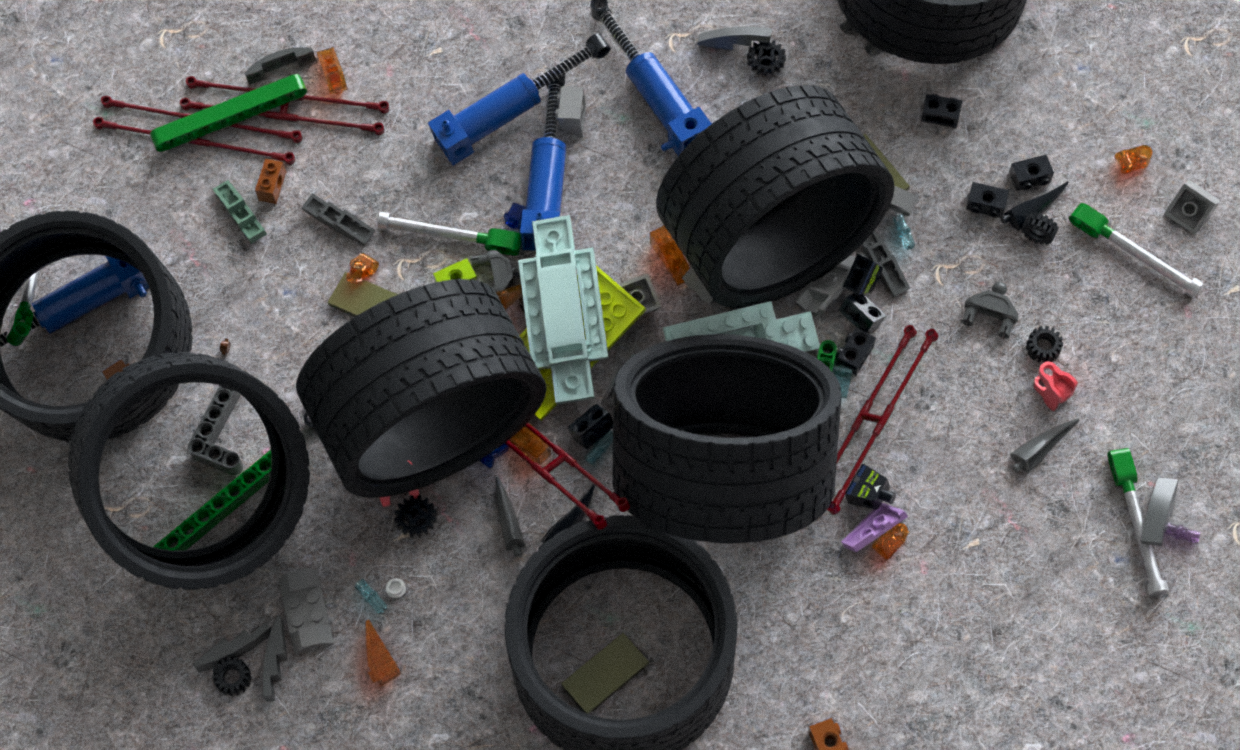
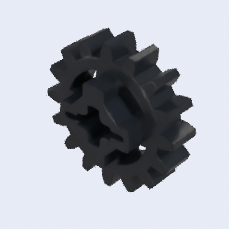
(766, 57)
(421, 522)

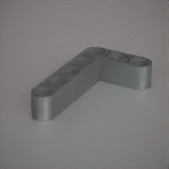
(216, 425)

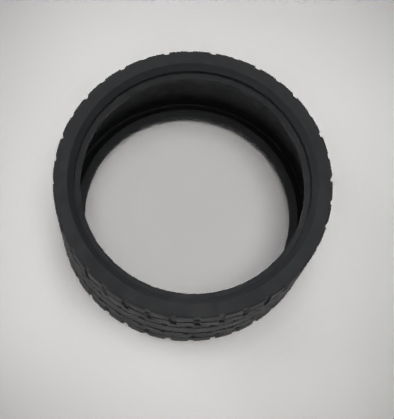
(934, 28)
(774, 195)
(64, 234)
(422, 382)
(725, 485)
(250, 544)
(620, 545)

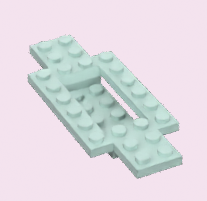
(555, 309)
(792, 330)

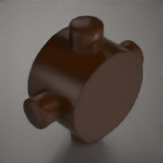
(225, 346)

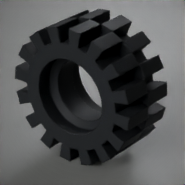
(1039, 228)
(1046, 334)
(240, 684)

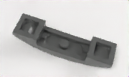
(279, 59)

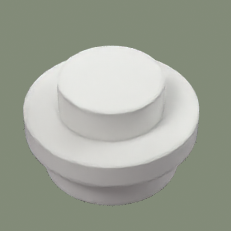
(395, 588)

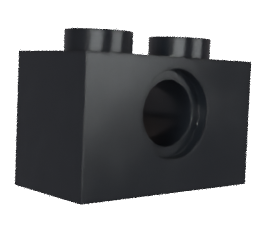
(1039, 166)
(995, 195)

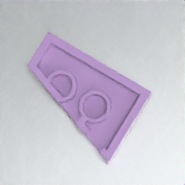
(873, 526)

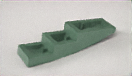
(239, 211)

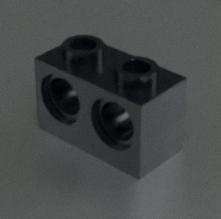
(941, 115)
(862, 312)
(858, 352)
(591, 426)

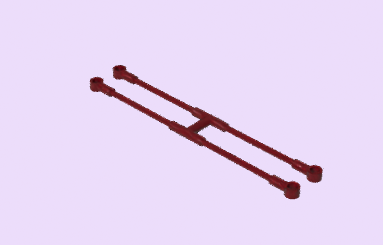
(283, 115)
(202, 142)
(910, 332)
(598, 520)

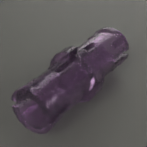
(1181, 532)

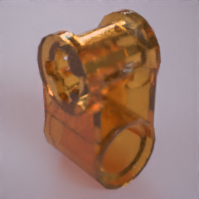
(1131, 160)
(361, 268)
(889, 543)

